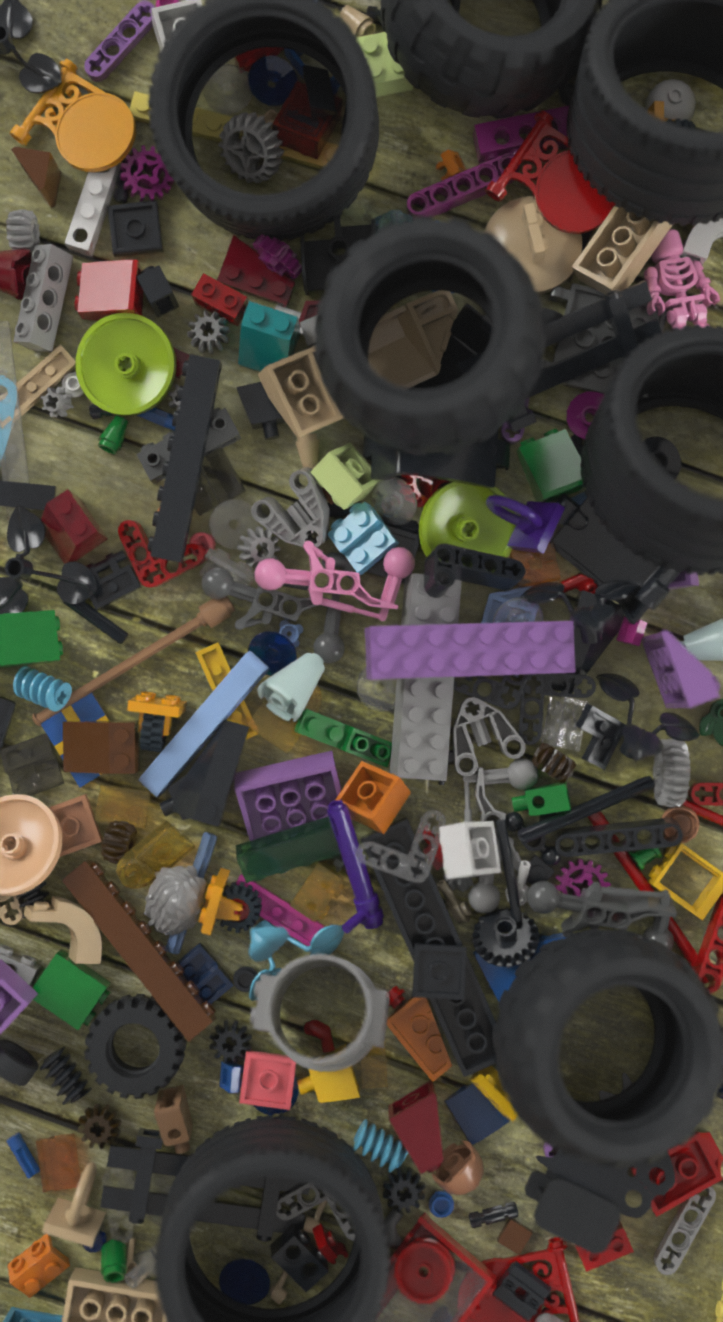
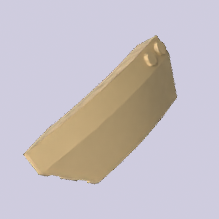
(402, 350)

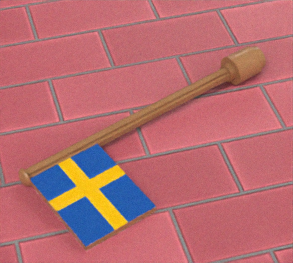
(84, 704)

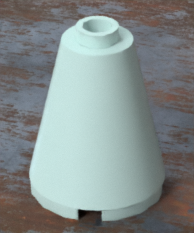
(706, 642)
(292, 686)

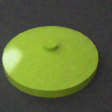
(125, 364)
(460, 518)

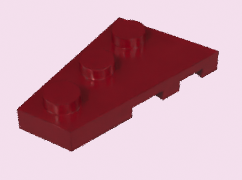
(248, 274)

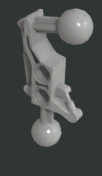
(522, 775)

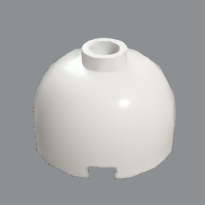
(677, 98)

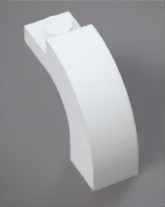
(700, 240)

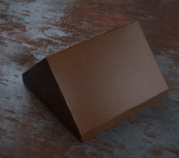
(41, 170)

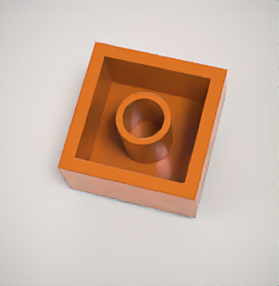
(374, 796)

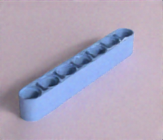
(203, 724)

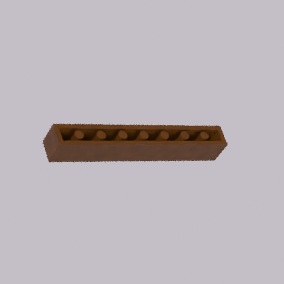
(139, 949)

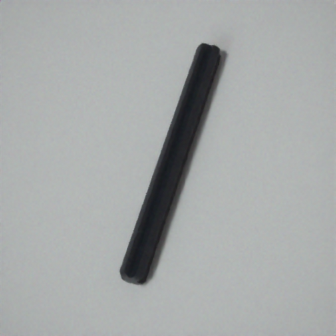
(585, 809)

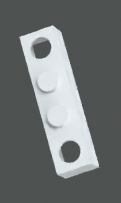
(92, 210)

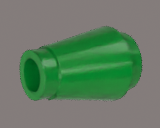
(113, 436)

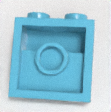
(362, 537)

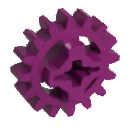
(139, 180)
(277, 256)
(584, 875)

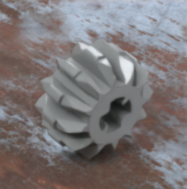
(22, 229)
(205, 323)
(260, 537)

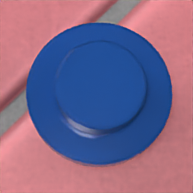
(441, 1204)

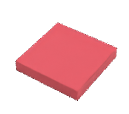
(267, 1080)

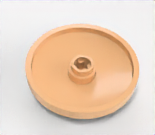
(27, 843)

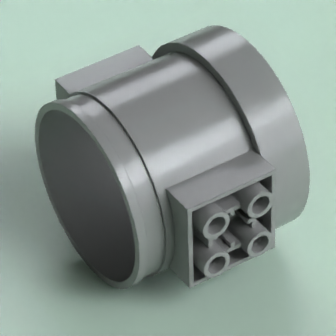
(270, 994)

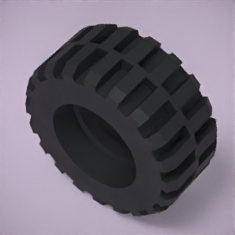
(116, 1073)

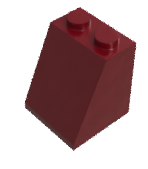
(71, 527)
(418, 1126)

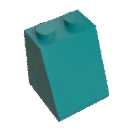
(266, 336)

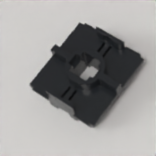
(535, 1288)

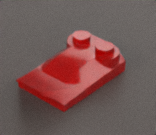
(695, 1168)

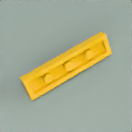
(216, 669)

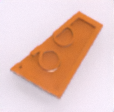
(419, 1034)

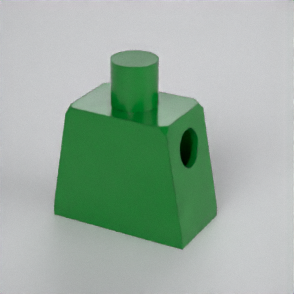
(555, 797)

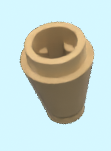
(358, 22)
(308, 450)

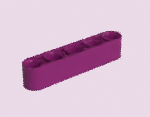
(453, 196)

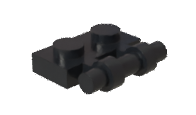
(115, 585)

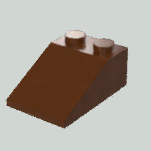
(101, 747)

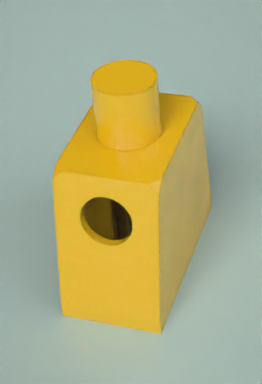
(331, 1085)

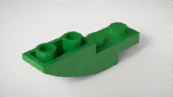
(344, 737)

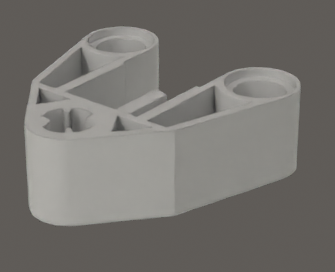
(282, 524)
(501, 728)

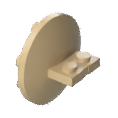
(535, 243)

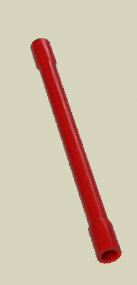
(643, 885)

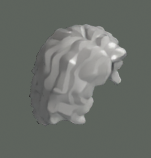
(175, 899)

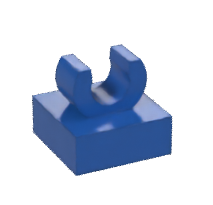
(230, 1077)

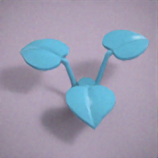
(268, 939)

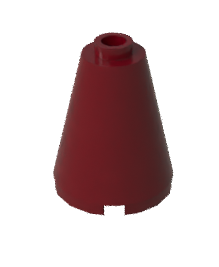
(14, 271)

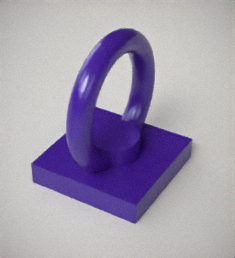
(534, 525)

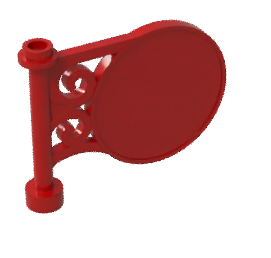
(560, 189)
(495, 1311)

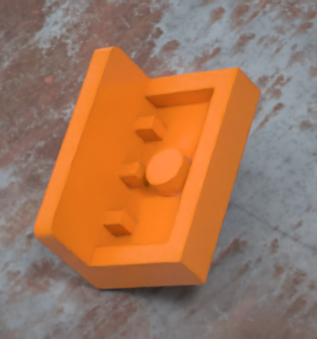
(37, 1266)

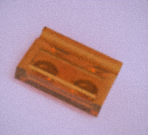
(58, 1162)

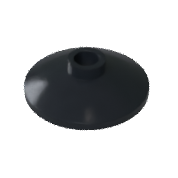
(664, 454)

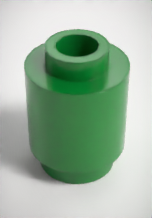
(113, 1261)

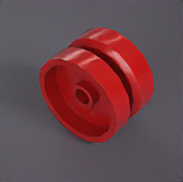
(417, 1283)

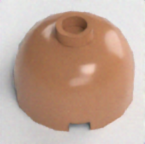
(460, 1169)

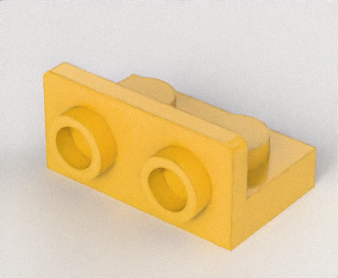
(489, 1085)

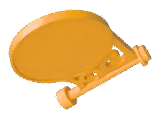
(91, 130)

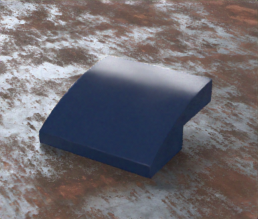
(206, 973)
(474, 1113)

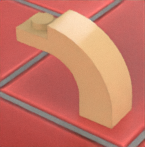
(85, 935)

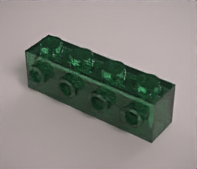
(287, 850)

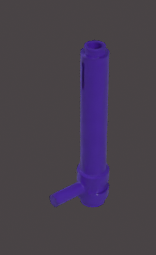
(366, 899)

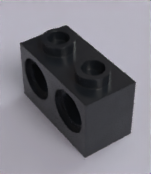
(158, 290)
(294, 1261)

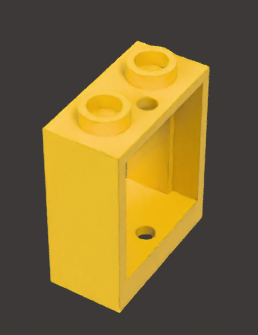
(708, 895)

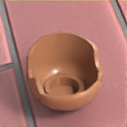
(687, 820)

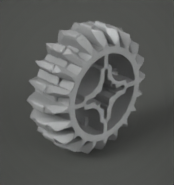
(257, 142)
(671, 773)

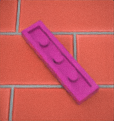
(281, 914)

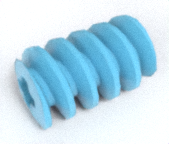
(41, 688)
(379, 1146)

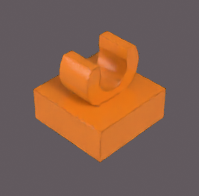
(452, 162)

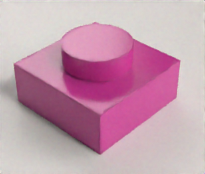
(631, 633)

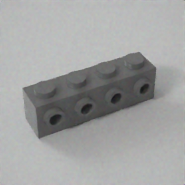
(221, 434)

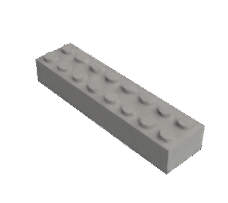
(424, 704)

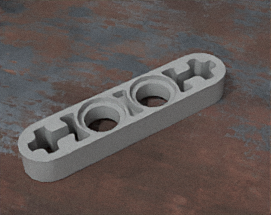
(690, 1230)

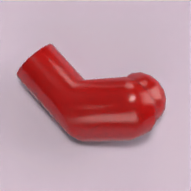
(580, 583)
(321, 1031)

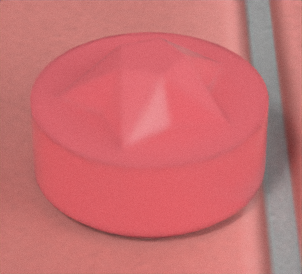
(203, 539)

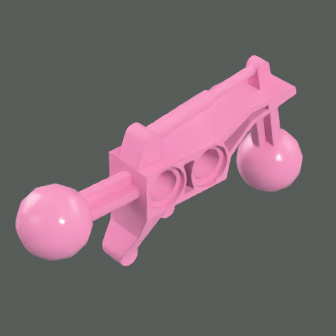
(398, 564)

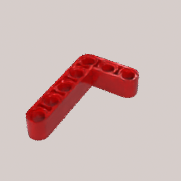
(714, 944)

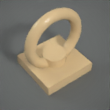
(73, 1218)

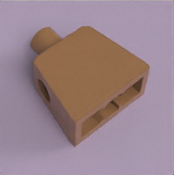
(174, 1118)

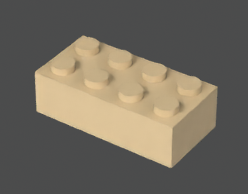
(618, 250)
(95, 1300)

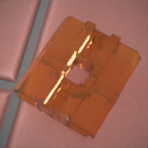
(547, 573)

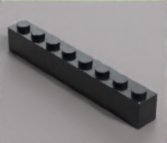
(185, 459)

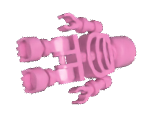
(666, 280)

